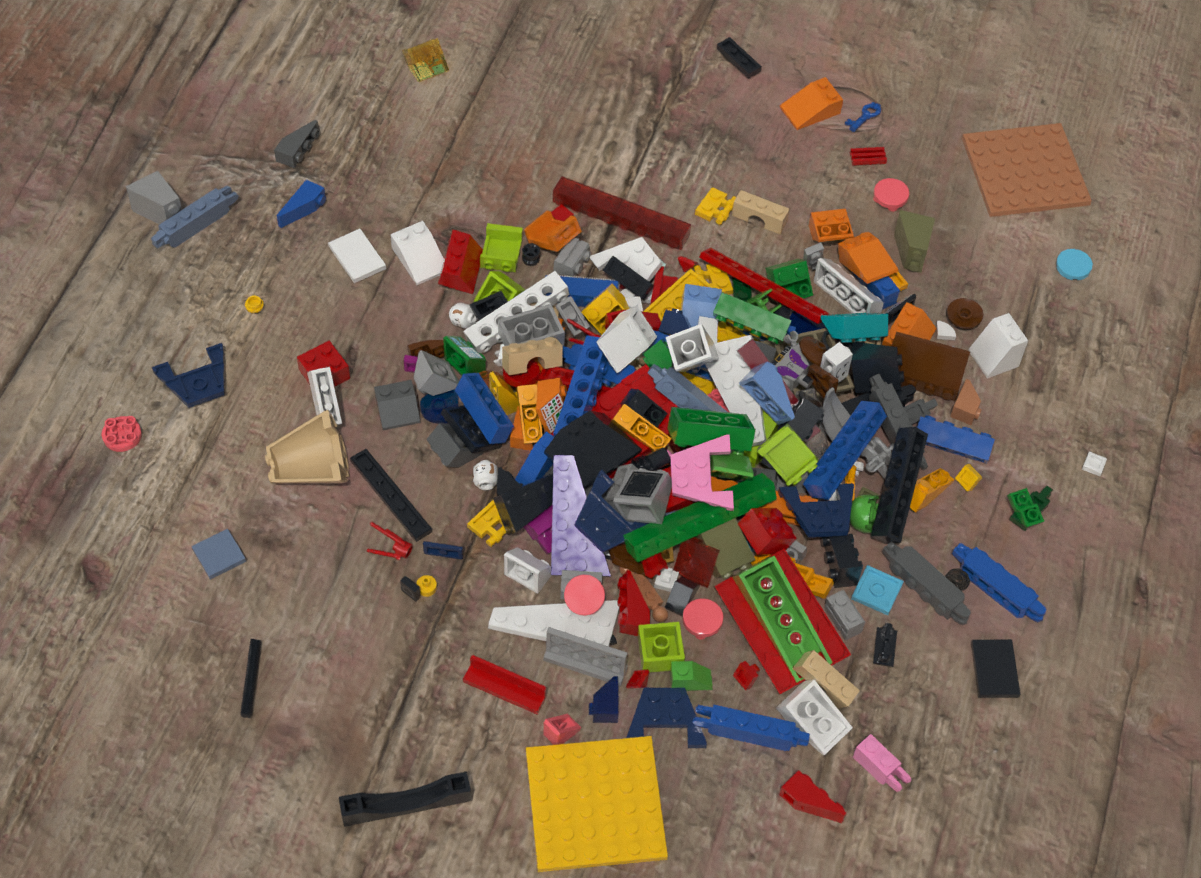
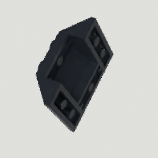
(595, 445)

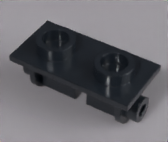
(885, 645)

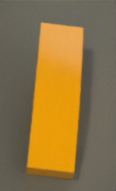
(818, 584)

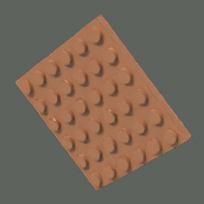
(1026, 170)

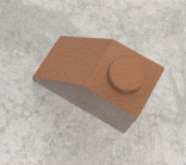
(967, 404)

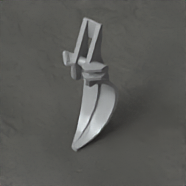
(835, 418)

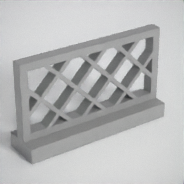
(588, 663)

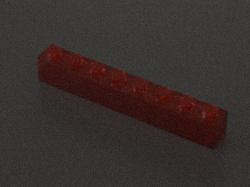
(621, 213)

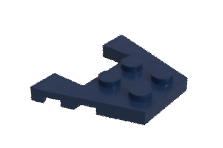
(198, 384)
(821, 517)
(600, 520)
(666, 710)

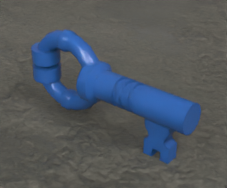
(854, 125)

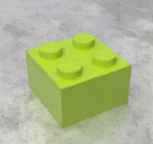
(660, 646)

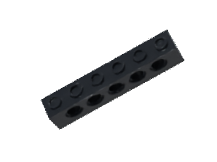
(899, 485)

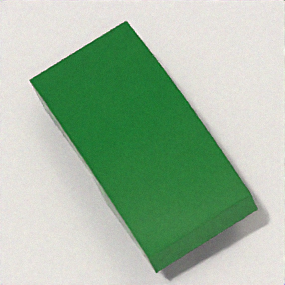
(1025, 508)

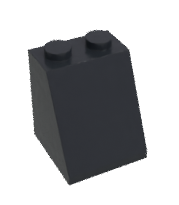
(873, 360)

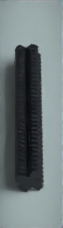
(250, 678)

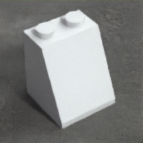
(999, 346)
(691, 348)

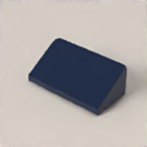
(443, 550)

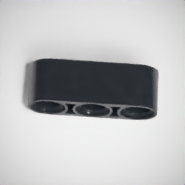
(652, 459)

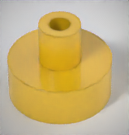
(427, 585)

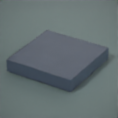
(218, 554)

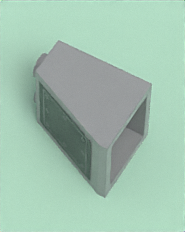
(644, 496)

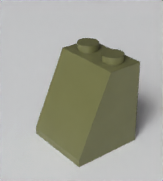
(913, 238)
(732, 545)

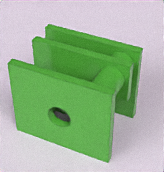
(757, 300)

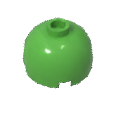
(864, 512)

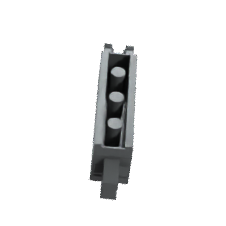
(896, 415)
(927, 582)

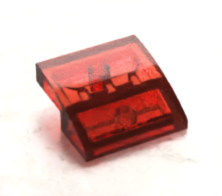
(696, 561)

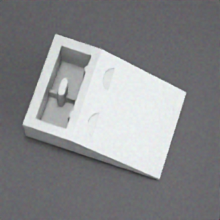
(626, 338)

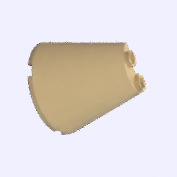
(309, 454)

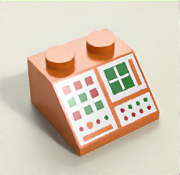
(549, 402)

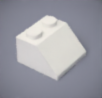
(526, 569)

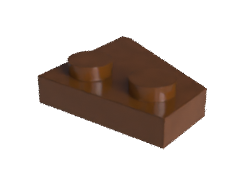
(822, 380)

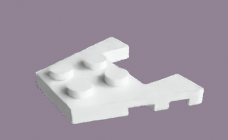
(634, 254)

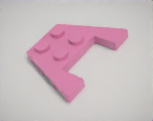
(693, 477)

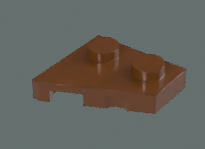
(620, 557)

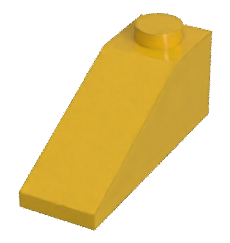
(503, 393)

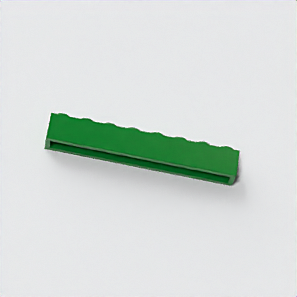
(698, 518)

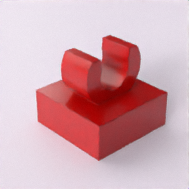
(653, 565)
(746, 674)

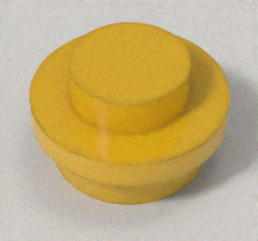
(254, 304)

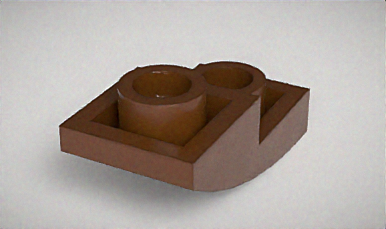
(433, 347)

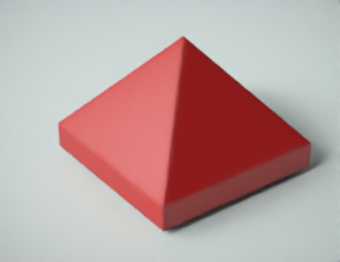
(687, 263)
(638, 679)

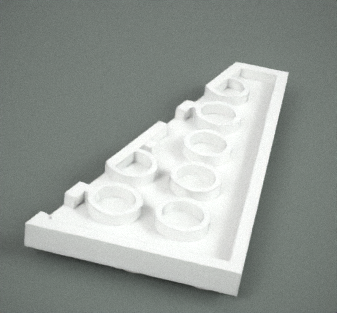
(727, 374)
(535, 619)

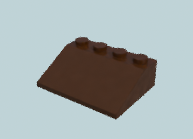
(931, 365)

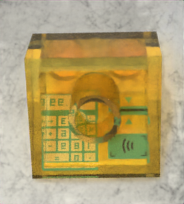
(425, 59)

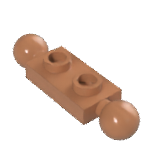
(650, 595)

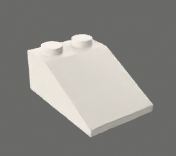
(418, 252)
(815, 715)

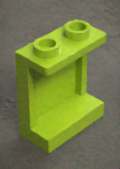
(501, 247)
(788, 455)

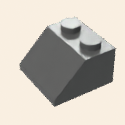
(397, 405)
(450, 447)

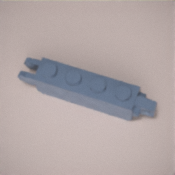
(194, 217)
(681, 390)

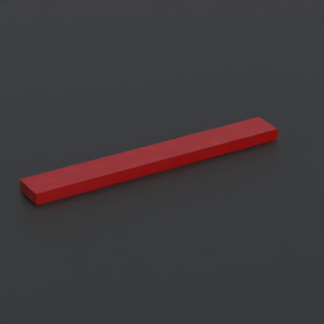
(762, 284)

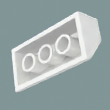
(845, 288)

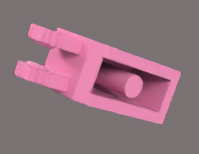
(880, 763)

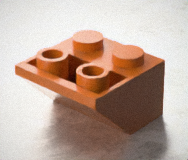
(830, 225)

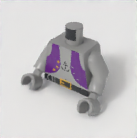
(793, 364)

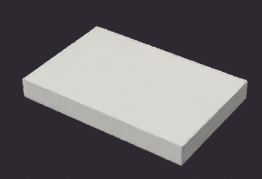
(357, 255)

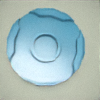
(1074, 264)

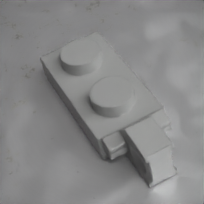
(812, 255)

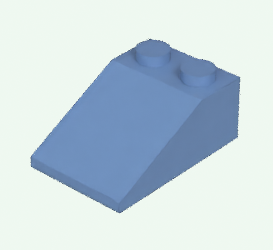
(699, 302)
(768, 390)

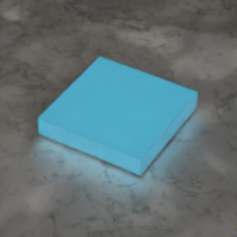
(877, 590)

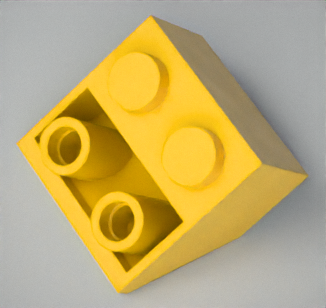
(607, 301)

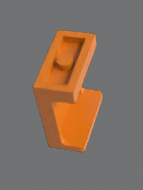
(552, 233)

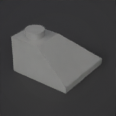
(434, 374)

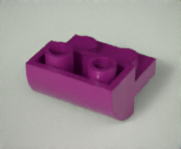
(541, 529)

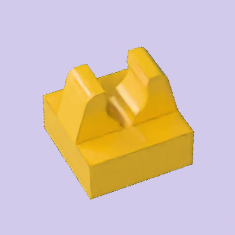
(968, 477)

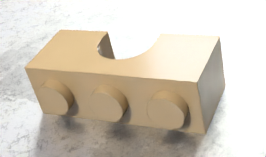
(773, 214)
(516, 356)
(837, 687)

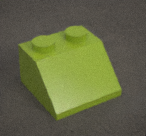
(496, 282)

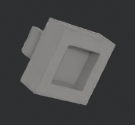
(797, 550)

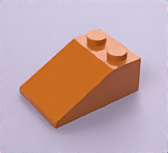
(813, 104)
(866, 257)

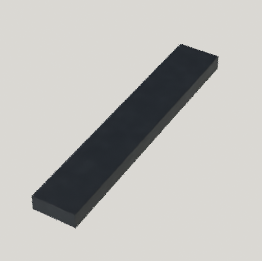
(391, 495)

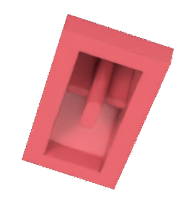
(560, 729)

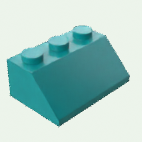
(856, 326)

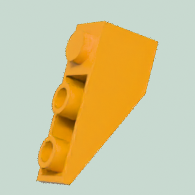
(529, 418)
(640, 428)
(929, 488)

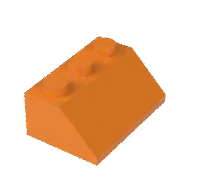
(912, 322)

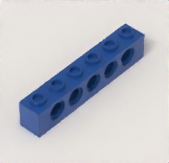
(583, 381)
(845, 450)

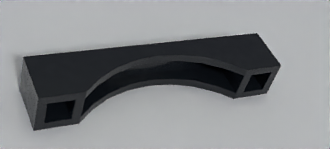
(367, 807)

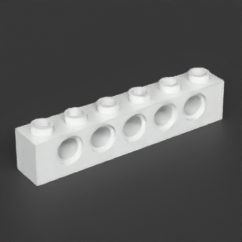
(520, 303)

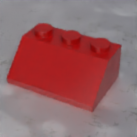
(461, 262)

